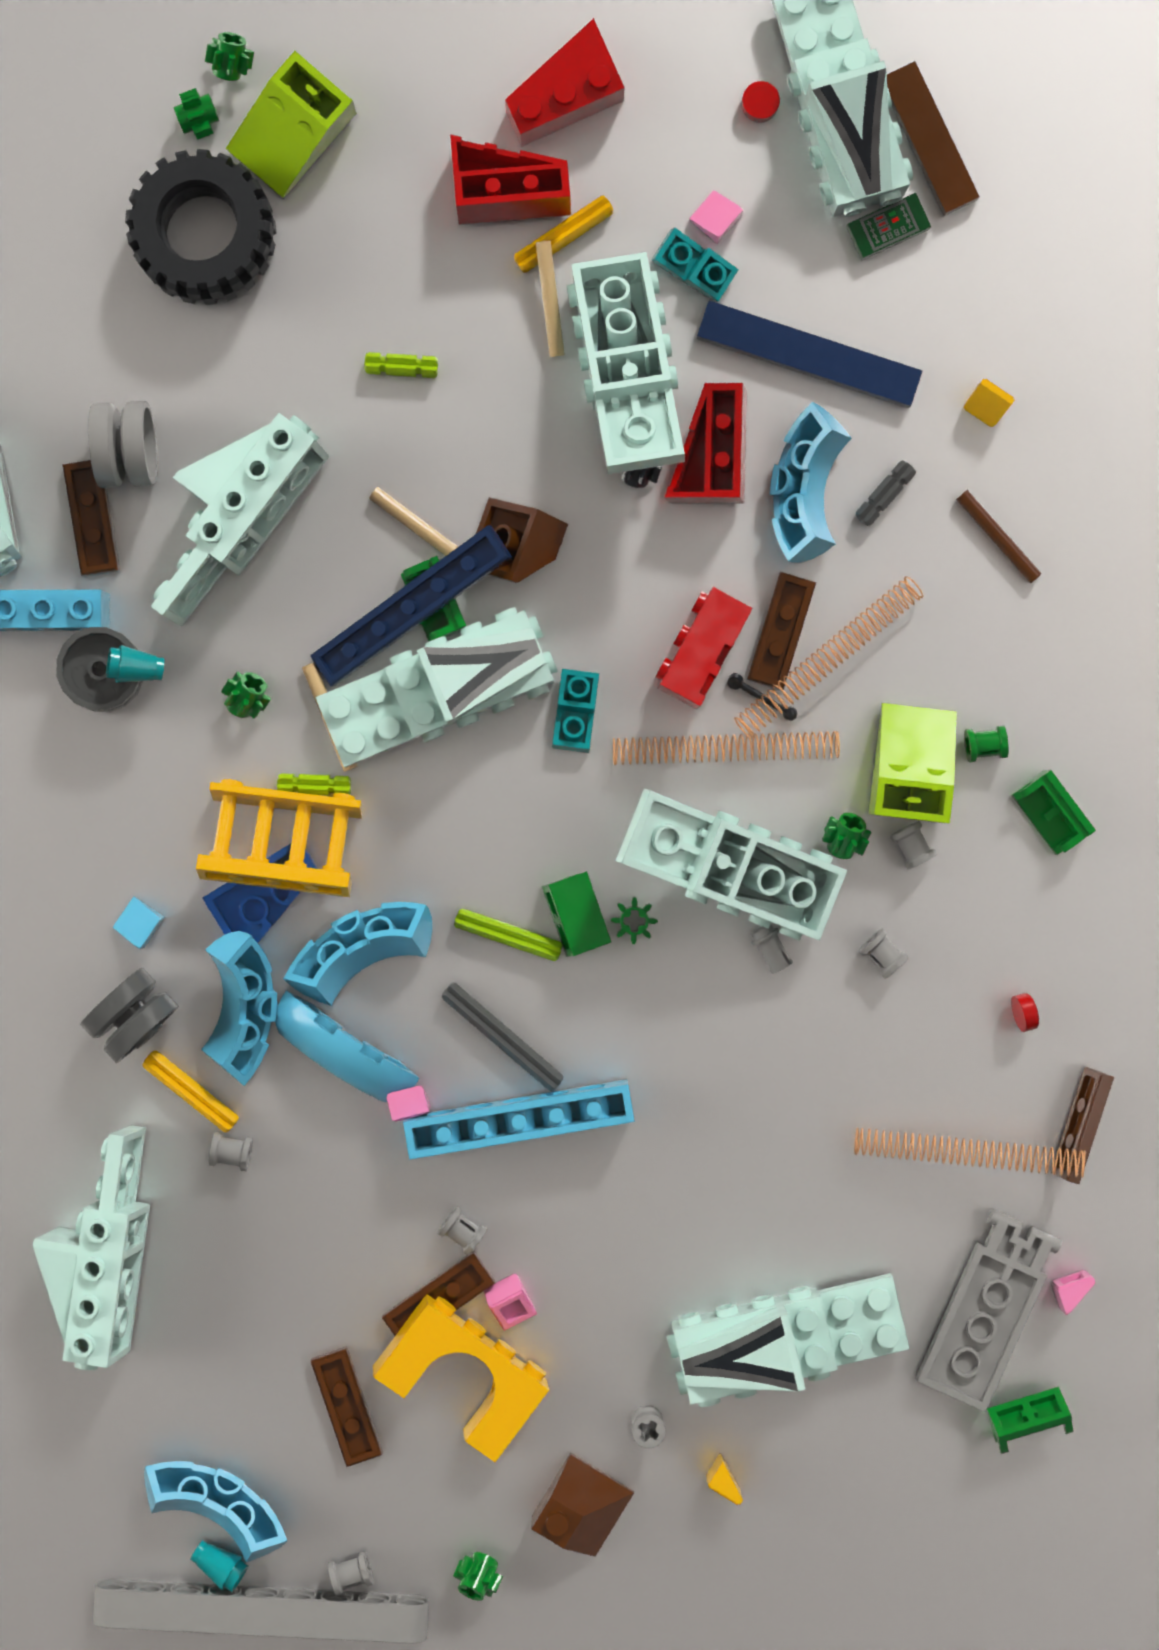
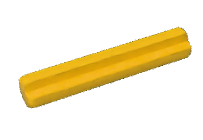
(566, 231)
(190, 1091)

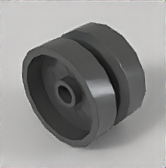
(76, 676)
(132, 1018)

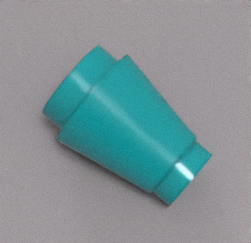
(132, 665)
(220, 1565)

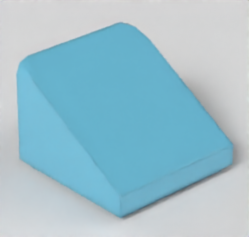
(138, 923)

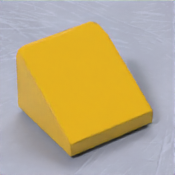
(988, 402)
(723, 1482)

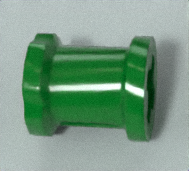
(986, 743)

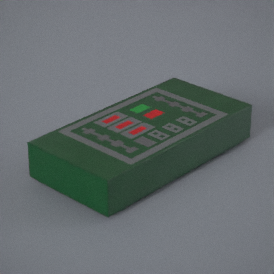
(888, 226)

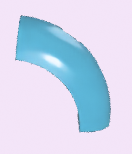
(801, 481)
(356, 943)
(246, 1008)
(339, 1051)
(219, 1498)

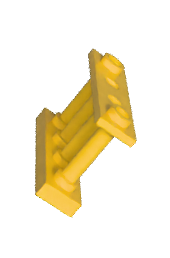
(294, 873)

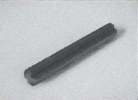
(502, 1036)

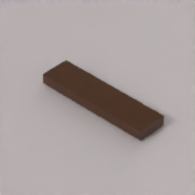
(930, 139)

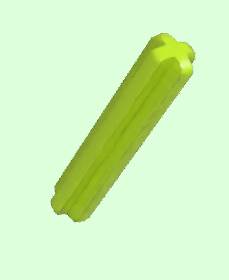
(508, 934)

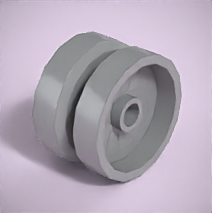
(122, 444)

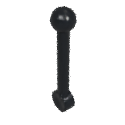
(735, 682)

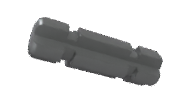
(885, 493)

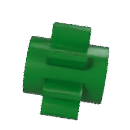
(229, 56)
(196, 113)
(246, 695)
(846, 836)
(641, 928)
(478, 1576)

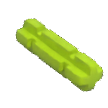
(401, 365)
(314, 784)

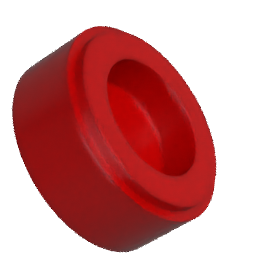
(760, 101)
(1025, 1012)

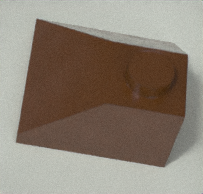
(527, 534)
(580, 1507)

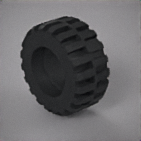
(166, 192)

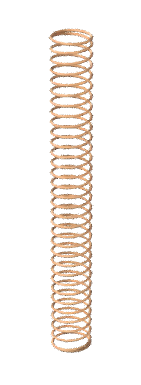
(829, 657)
(615, 755)
(970, 1144)

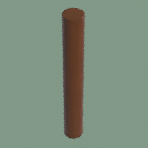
(999, 536)

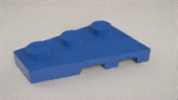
(253, 907)

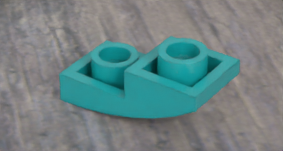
(694, 265)
(575, 710)

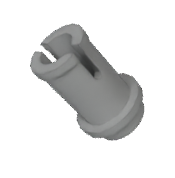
(771, 948)

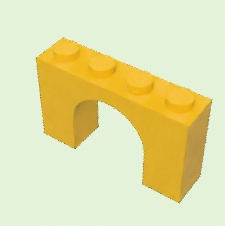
(438, 1331)

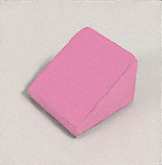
(716, 216)
(408, 1103)
(1071, 1289)
(509, 1302)

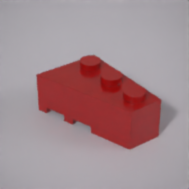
(566, 88)
(507, 184)
(714, 449)
(703, 647)

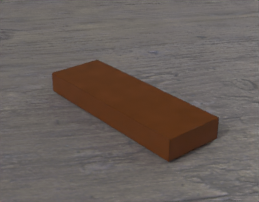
(90, 520)
(781, 630)
(1083, 1120)
(456, 1285)
(346, 1406)

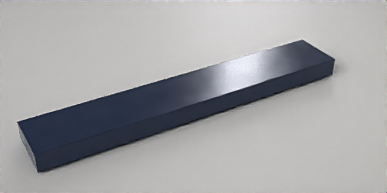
(809, 354)
(411, 605)

